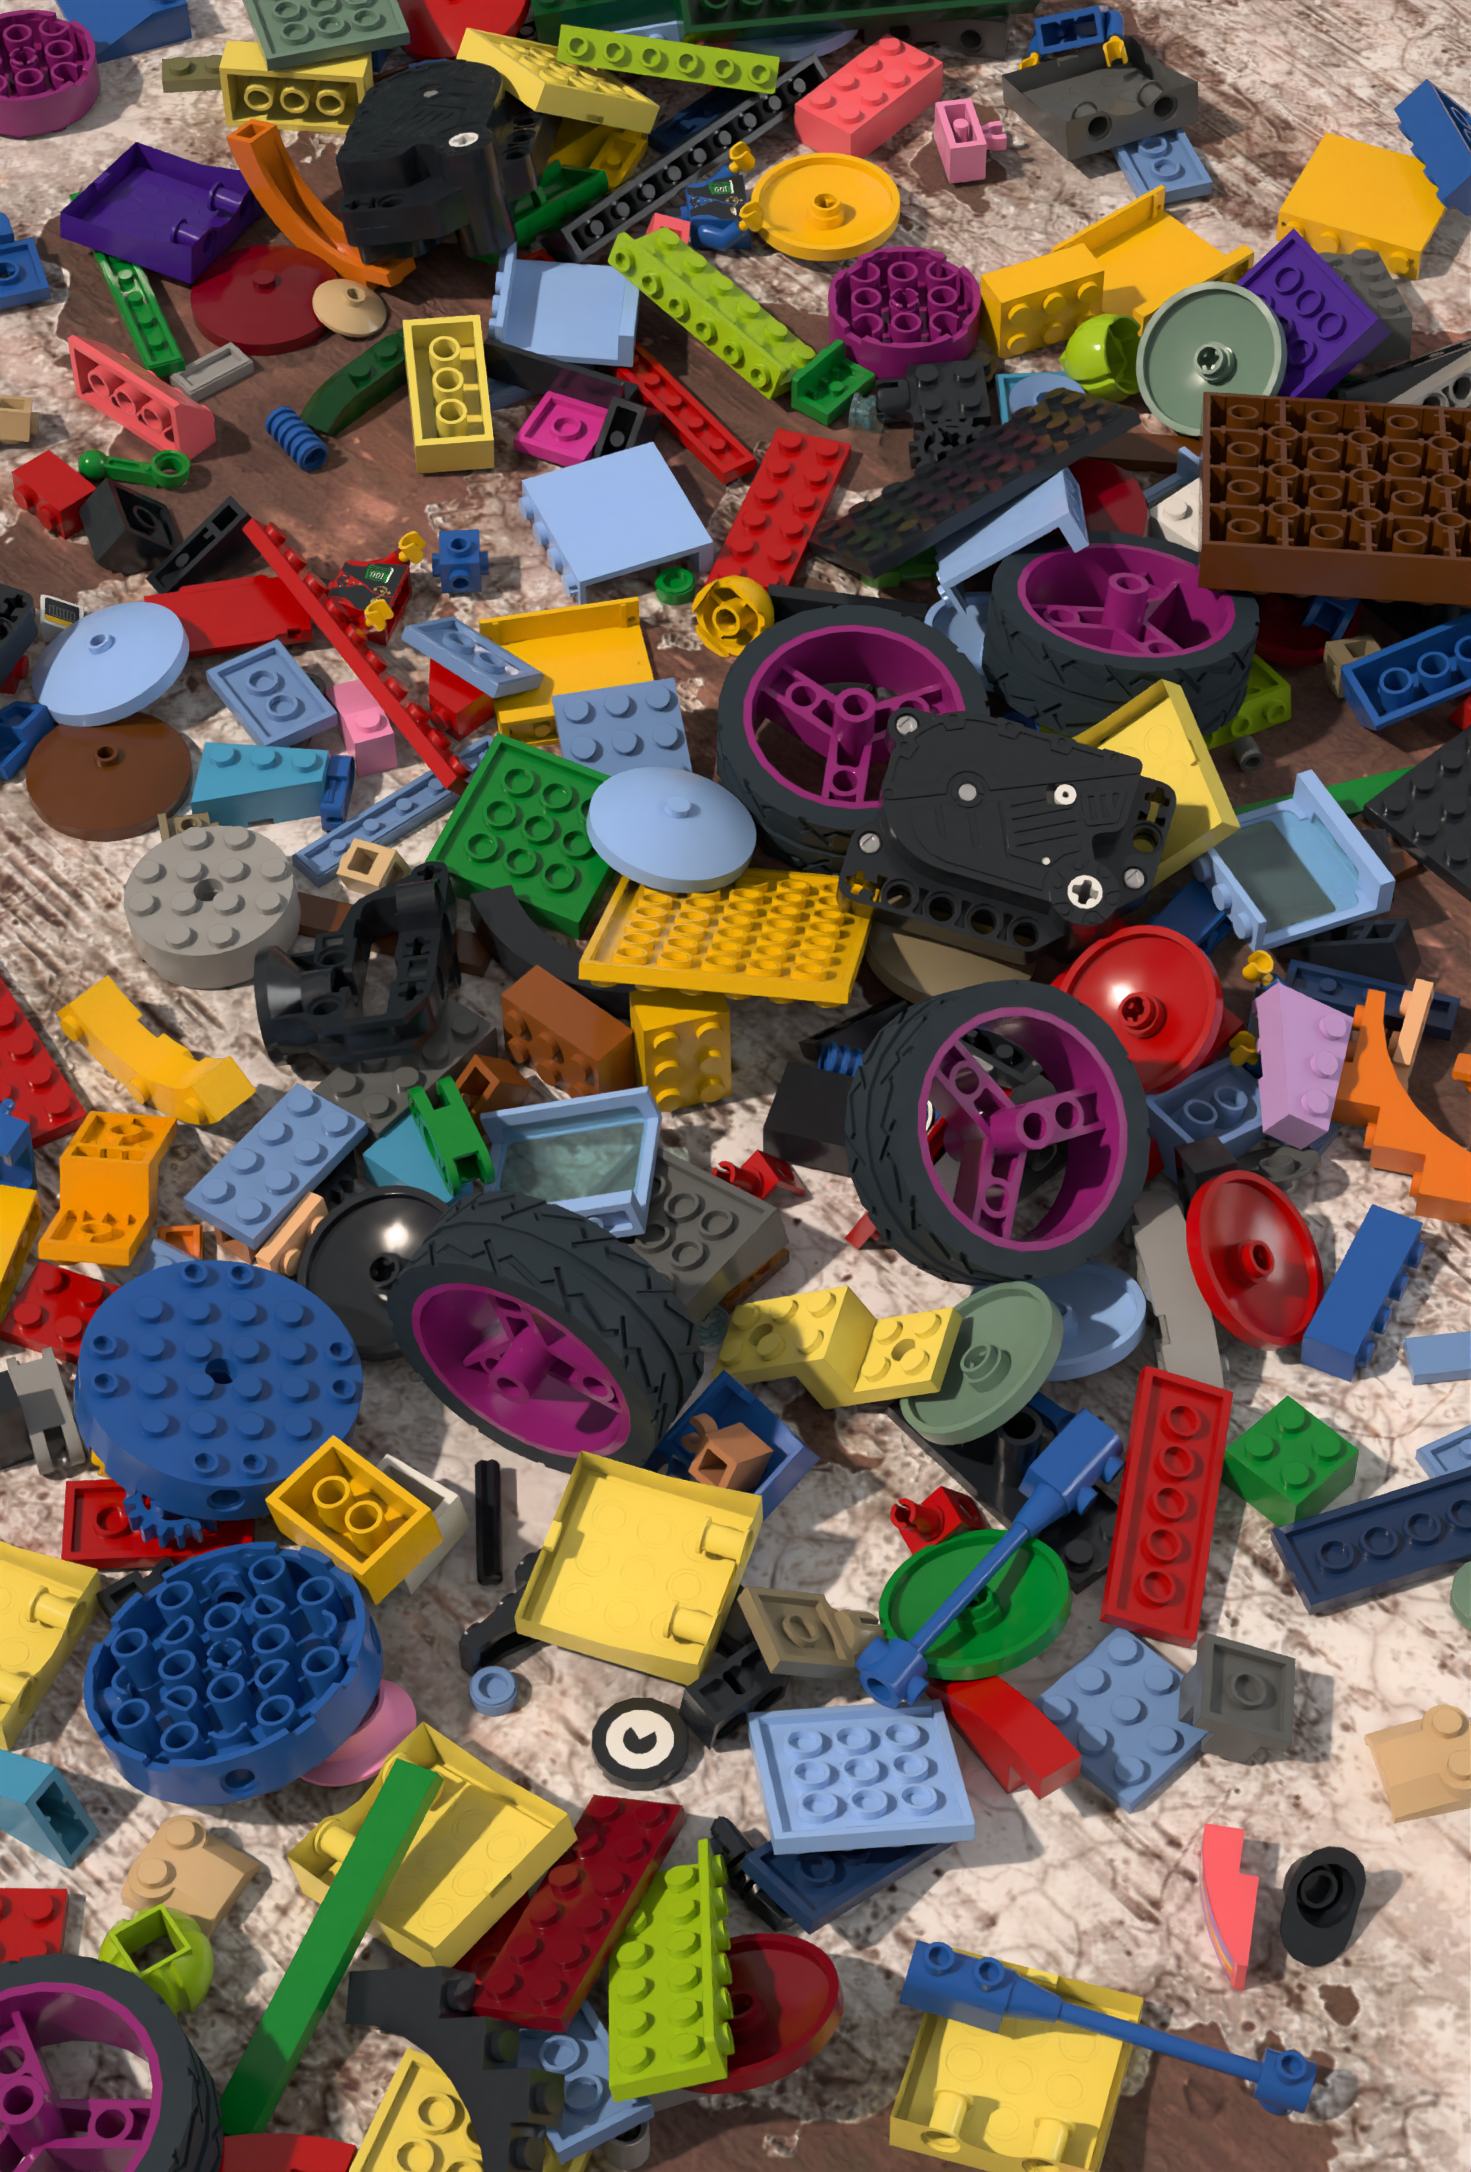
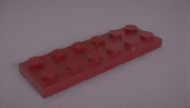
(579, 1913)

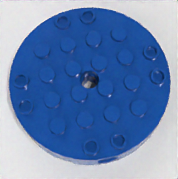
(213, 1385)
(234, 1674)

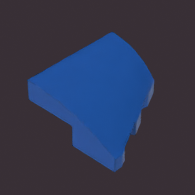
(20, 731)

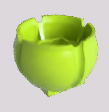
(1104, 356)
(181, 1977)

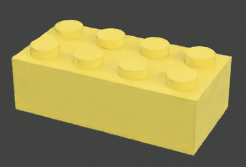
(295, 98)
(448, 394)

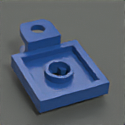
(25, 271)

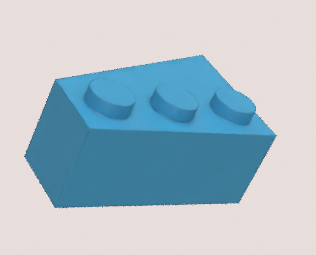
(259, 783)

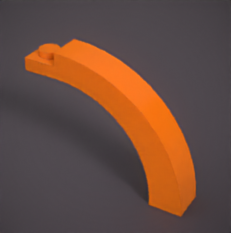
(298, 211)

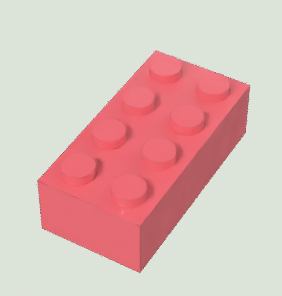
(869, 99)

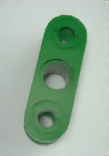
(451, 1136)

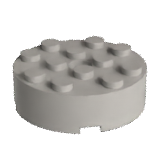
(209, 903)

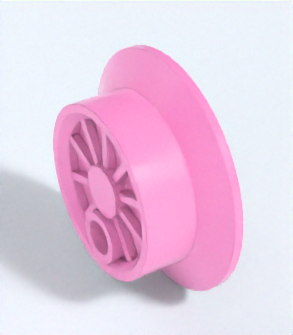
(379, 1733)

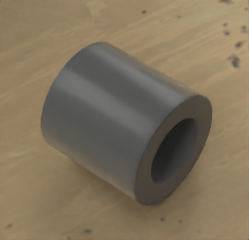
(1247, 753)

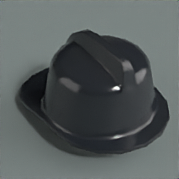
(1321, 1904)

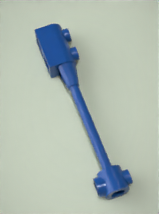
(1055, 1486)
(986, 1992)

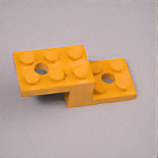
(108, 1189)

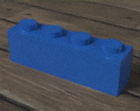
(1195, 916)
(1362, 1293)

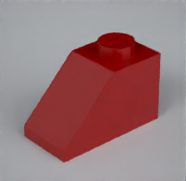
(456, 704)

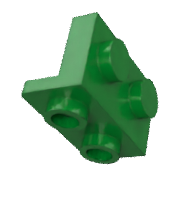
(828, 384)

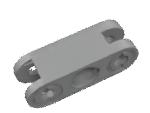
(45, 1408)

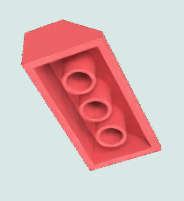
(139, 399)

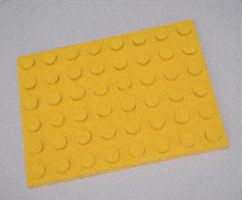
(755, 937)

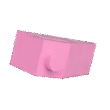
(363, 727)

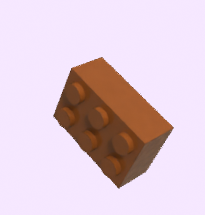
(566, 1037)

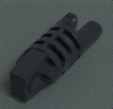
(734, 1846)

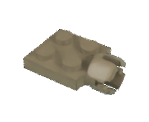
(805, 1634)

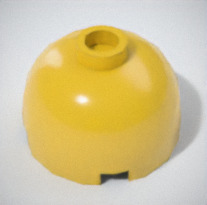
(732, 614)

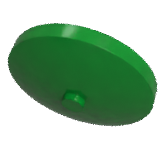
(1003, 1624)

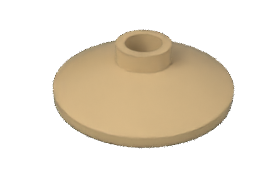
(349, 308)

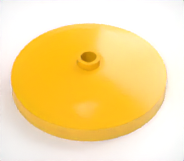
(827, 206)

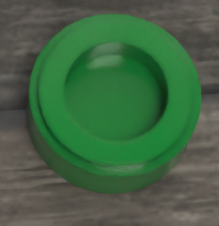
(675, 586)

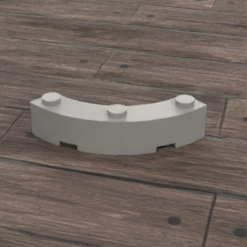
(1163, 1271)

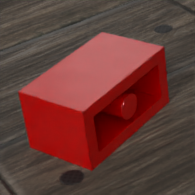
(52, 493)

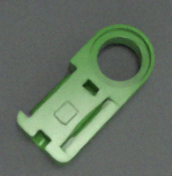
(916, 568)

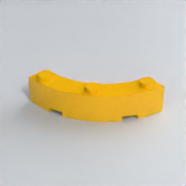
(152, 1066)

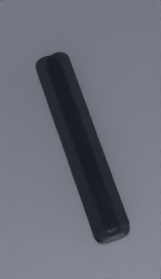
(488, 1522)

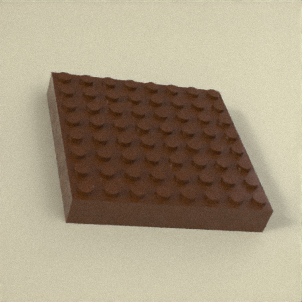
(1335, 499)

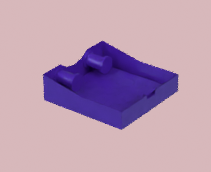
(162, 212)
(1320, 315)

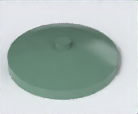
(1208, 341)
(996, 1366)

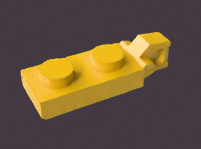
(620, 156)

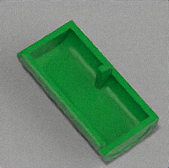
(560, 193)

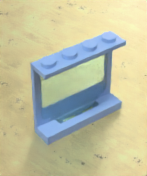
(1295, 870)
(582, 1155)

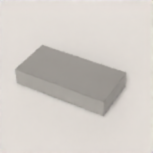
(212, 372)

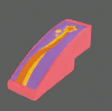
(1227, 1899)

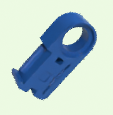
(337, 791)

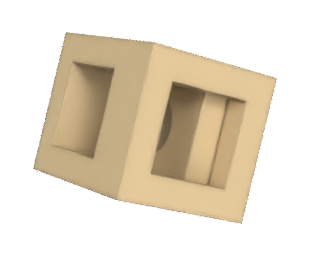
(17, 419)
(370, 867)

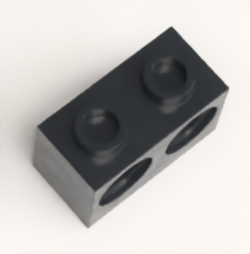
(723, 1696)

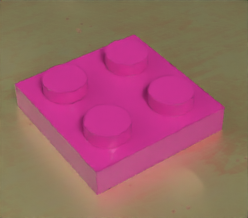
(561, 430)

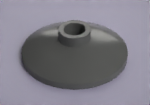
(1281, 1164)

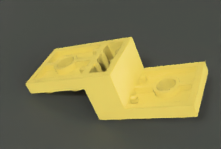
(839, 1347)

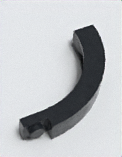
(521, 945)

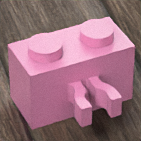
(963, 141)

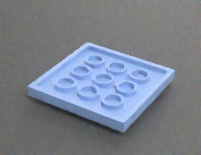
(859, 1777)

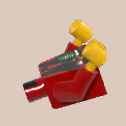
(377, 589)

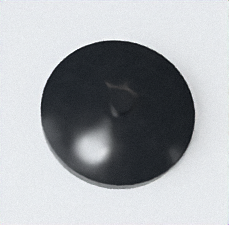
(361, 1253)

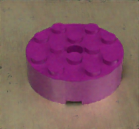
(44, 73)
(904, 310)

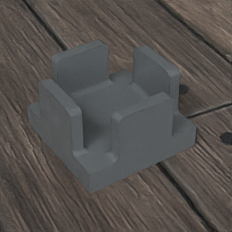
(1239, 1698)

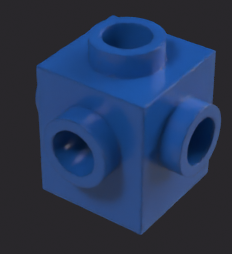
(460, 561)

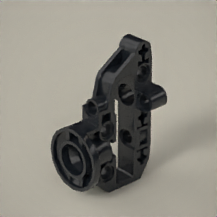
(317, 995)

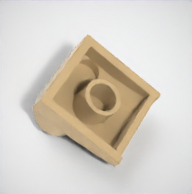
(1425, 1763)
(189, 1873)

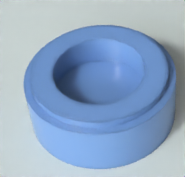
(493, 1691)

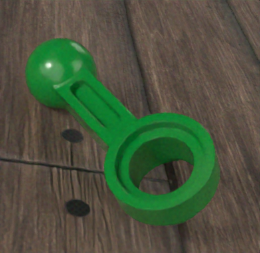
(96, 465)

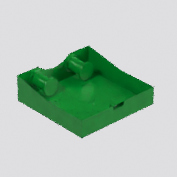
(528, 830)

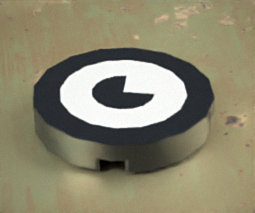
(640, 1743)

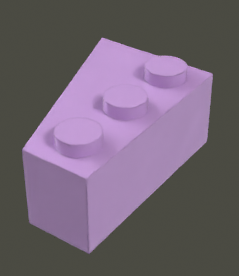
(1301, 1063)

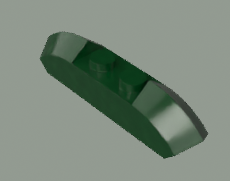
(358, 386)

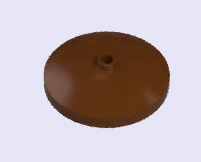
(109, 777)

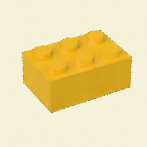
(1039, 300)
(681, 1046)
(355, 1518)

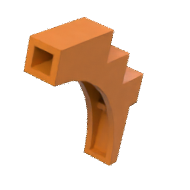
(1396, 1130)

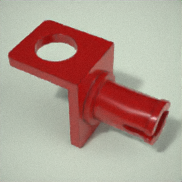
(760, 1175)
(935, 1518)

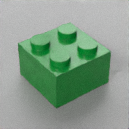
(1289, 1464)

